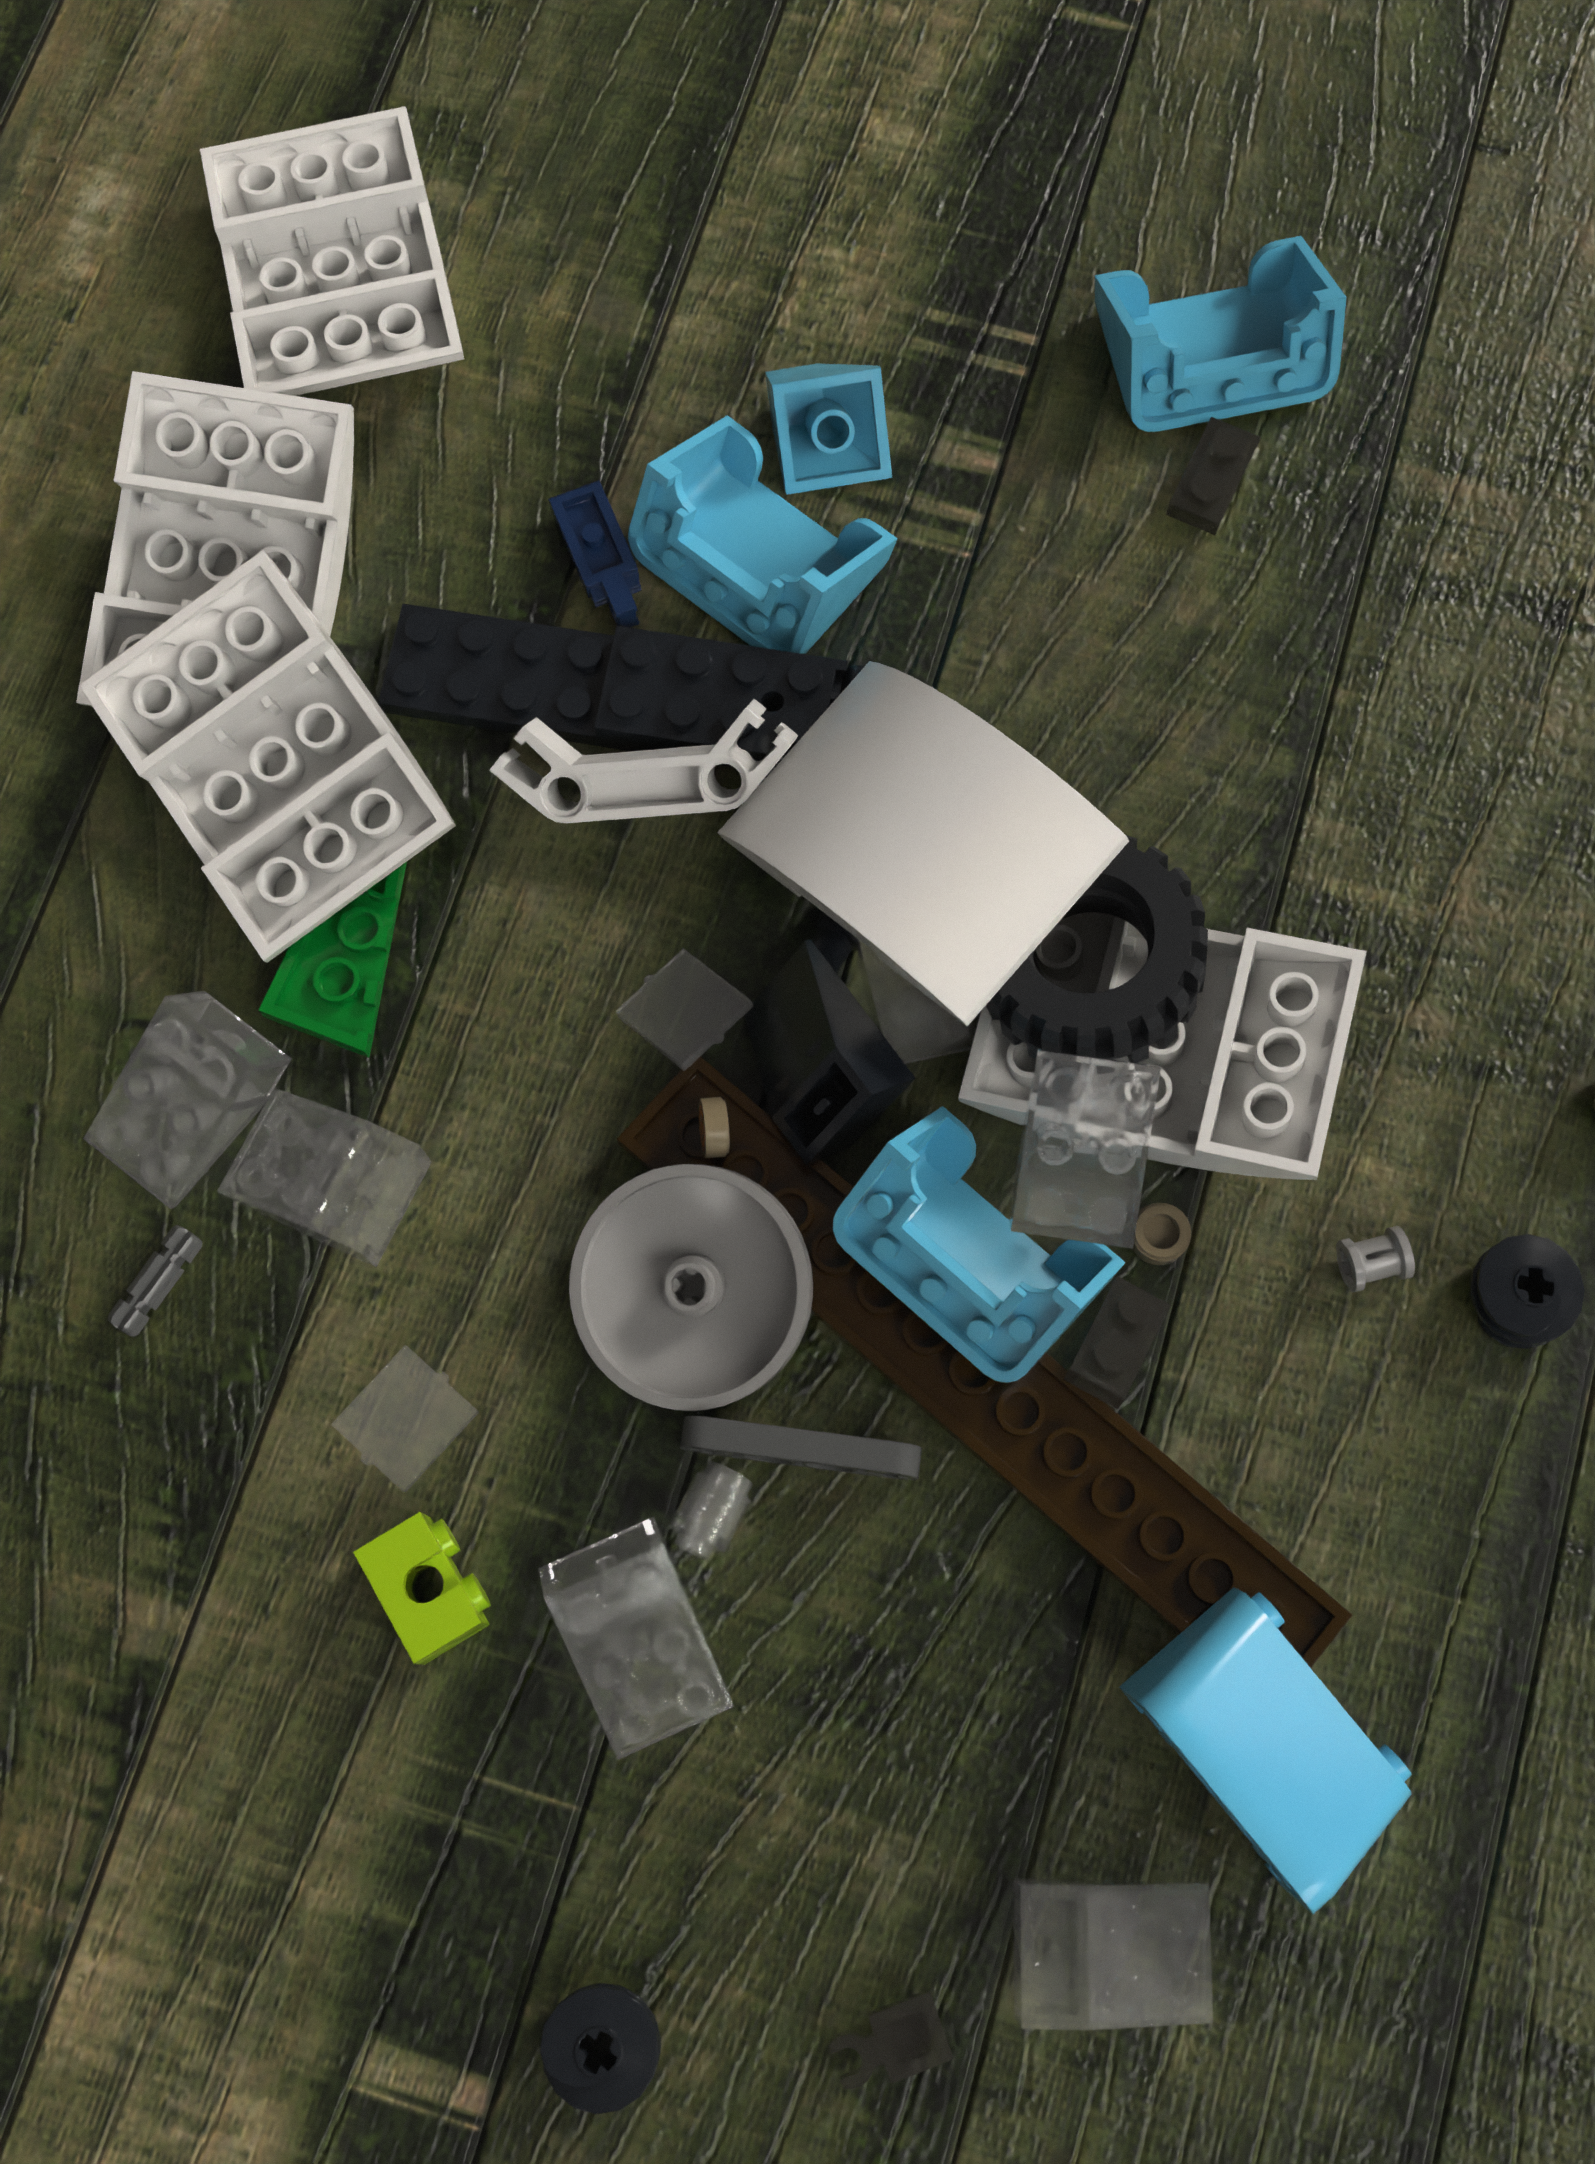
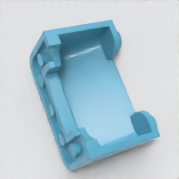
(1226, 347)
(744, 548)
(956, 1254)
(1271, 1745)

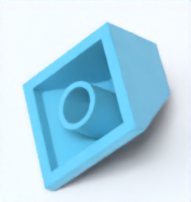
(829, 425)

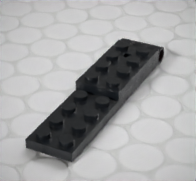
(600, 687)

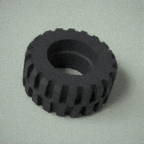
(1145, 1007)

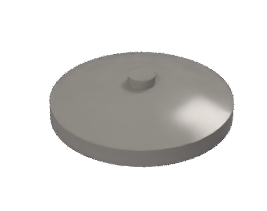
(691, 1287)

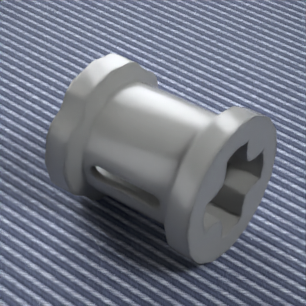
(1375, 1258)

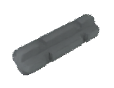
(154, 1281)

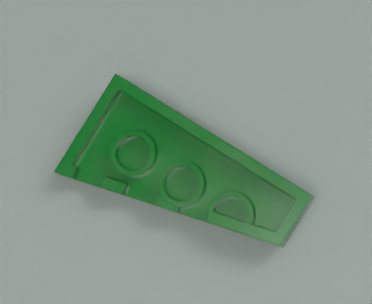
(338, 970)

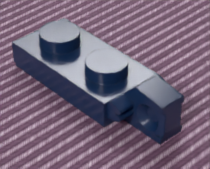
(598, 550)

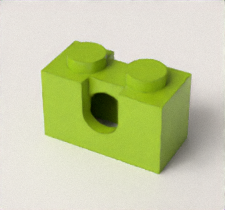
(392, 1568)

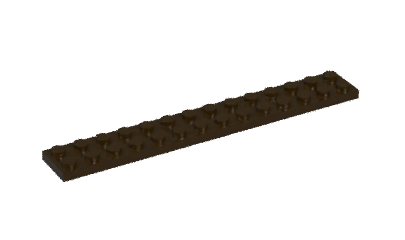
(1037, 1434)

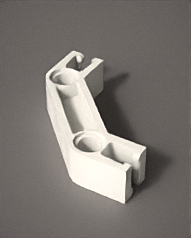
(639, 781)

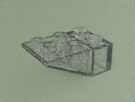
(185, 1094)
(1084, 1148)
(327, 1174)
(634, 1638)
(1111, 1954)

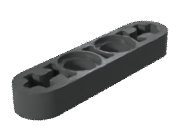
(801, 1447)

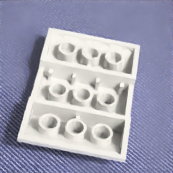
(330, 255)
(209, 486)
(268, 755)
(925, 836)
(1247, 1074)

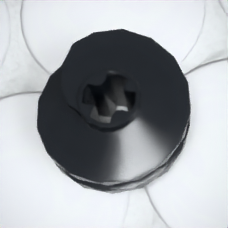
(1546, 1272)
(566, 2052)

